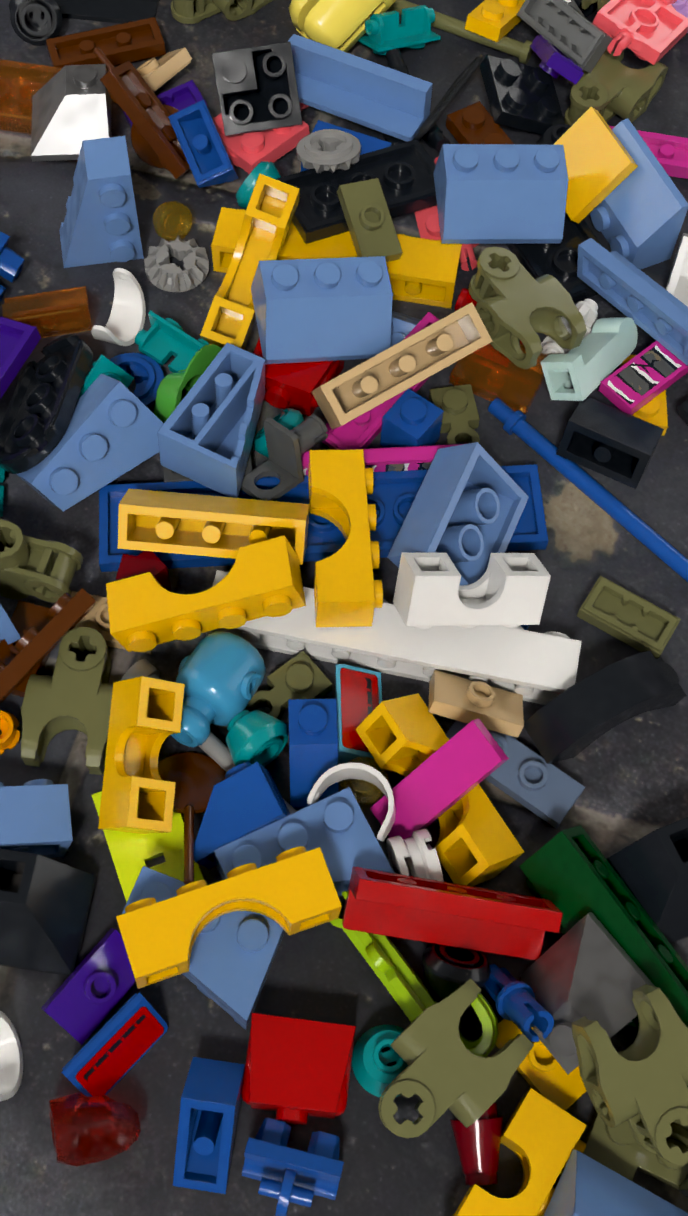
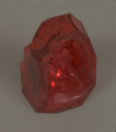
(91, 1128)

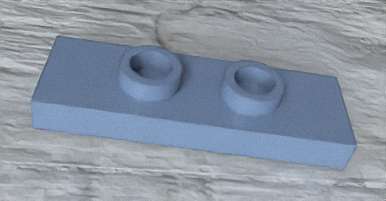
(531, 780)

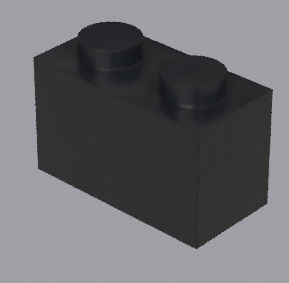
(609, 441)

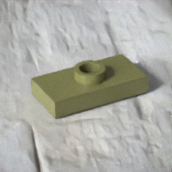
(369, 220)
(628, 617)

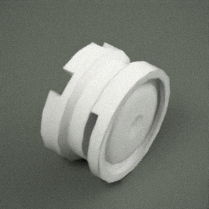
(414, 857)

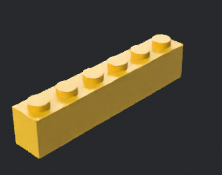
(420, 276)

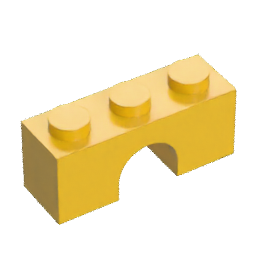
(139, 722)
(543, 1141)

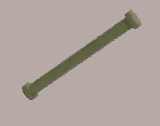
(457, 27)

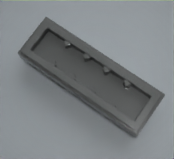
(566, 30)

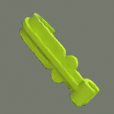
(408, 988)

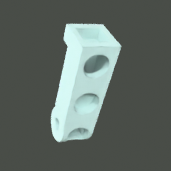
(592, 361)

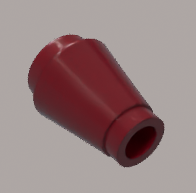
(479, 1147)

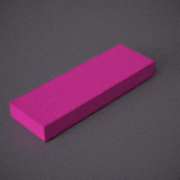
(442, 779)

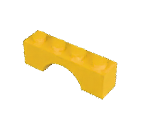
(260, 239)
(345, 581)
(259, 585)
(473, 836)
(291, 892)

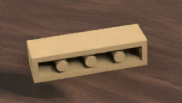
(401, 366)

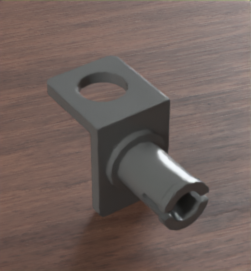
(284, 455)

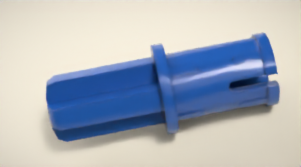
(517, 1003)

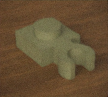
(459, 413)
(293, 680)

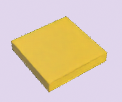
(593, 162)

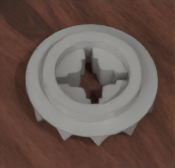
(328, 150)
(169, 276)

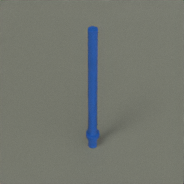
(516, 423)

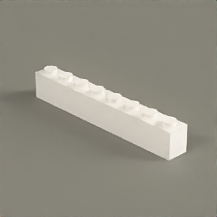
(502, 657)

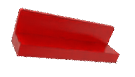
(448, 913)

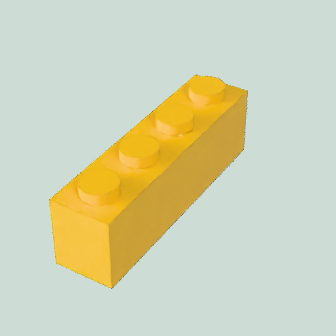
(207, 523)

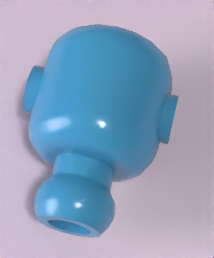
(218, 684)

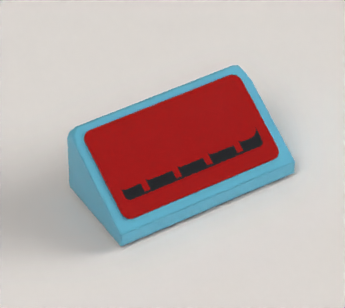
(357, 695)

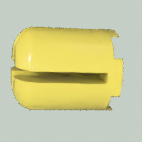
(335, 21)

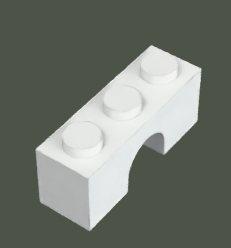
(506, 595)

